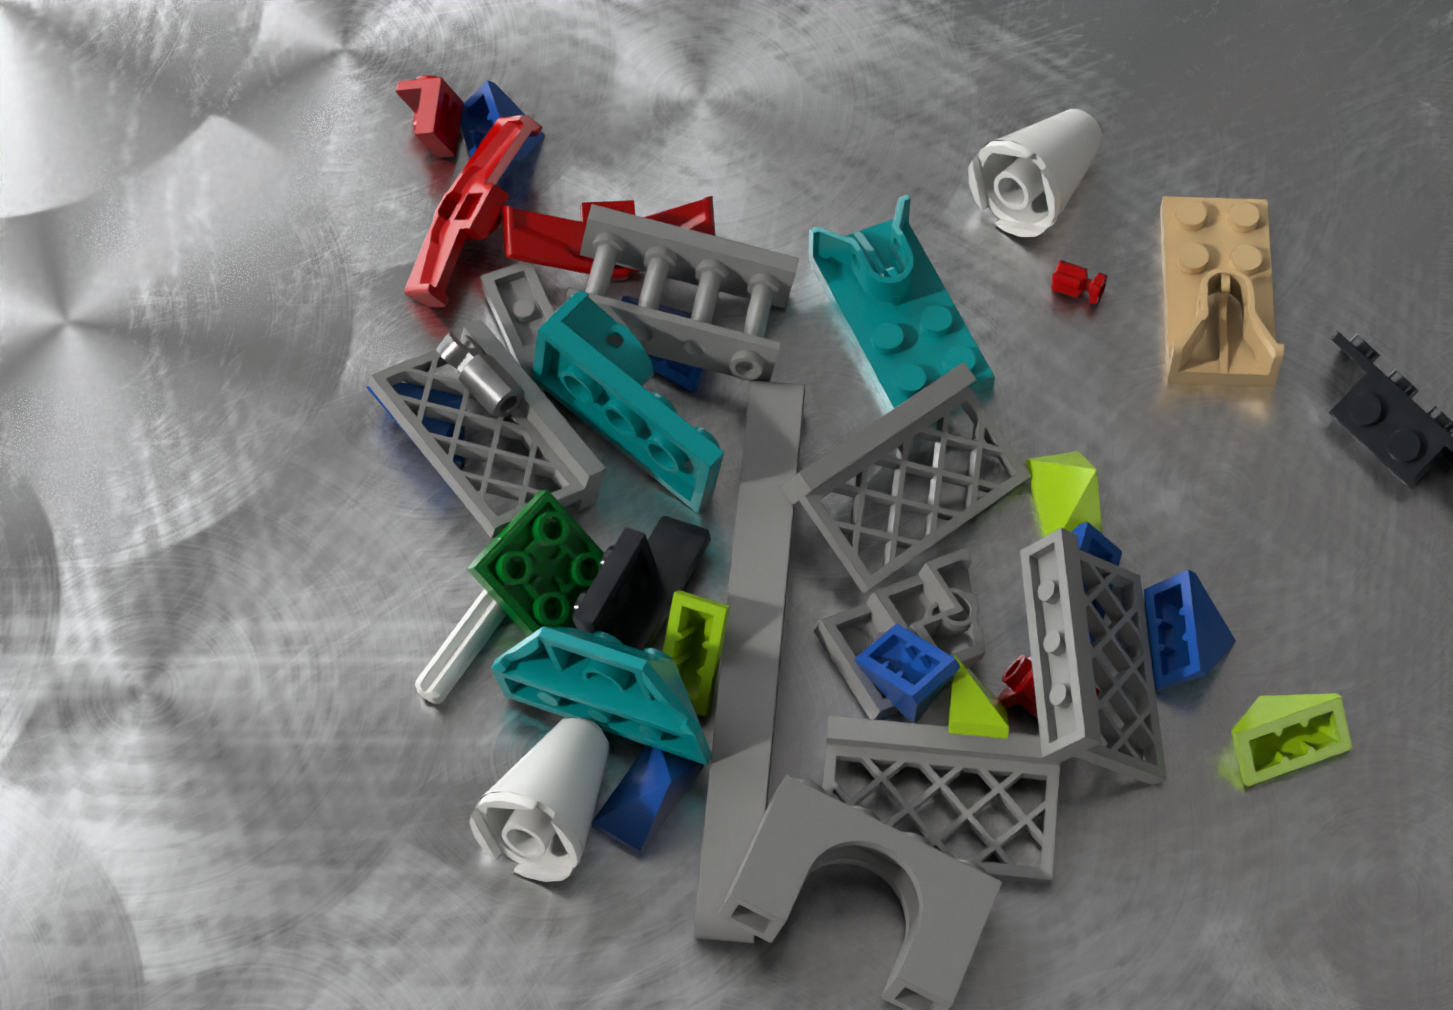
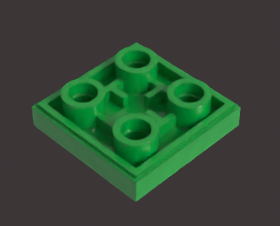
(539, 565)

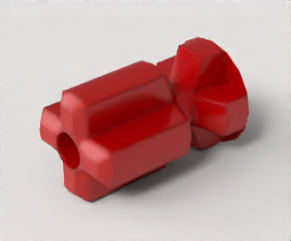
(1074, 279)

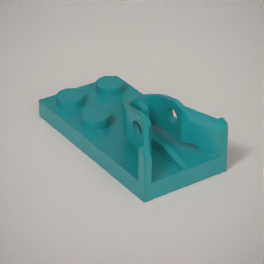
(895, 307)
(608, 394)

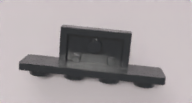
(1387, 419)
(639, 581)

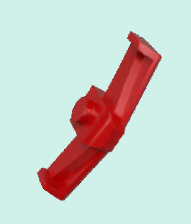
(468, 209)
(558, 240)

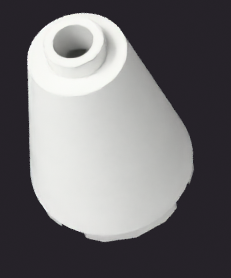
(1034, 171)
(545, 802)

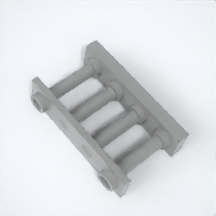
(696, 259)

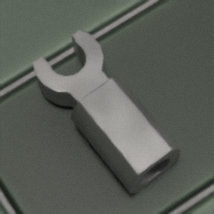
(482, 375)

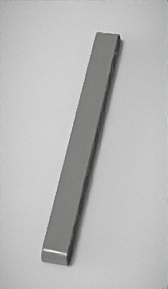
(750, 650)

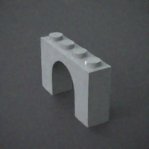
(941, 896)

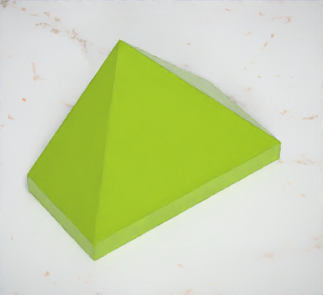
(1064, 491)
(696, 643)
(974, 707)
(1289, 733)

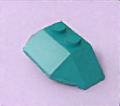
(607, 683)

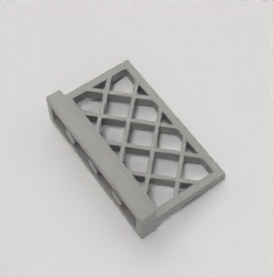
(551, 441)
(871, 447)
(1068, 664)
(934, 748)

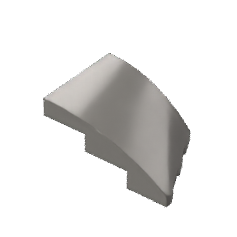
(930, 604)

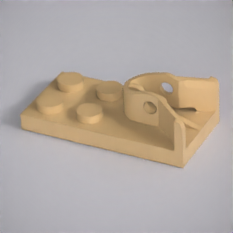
(1218, 292)

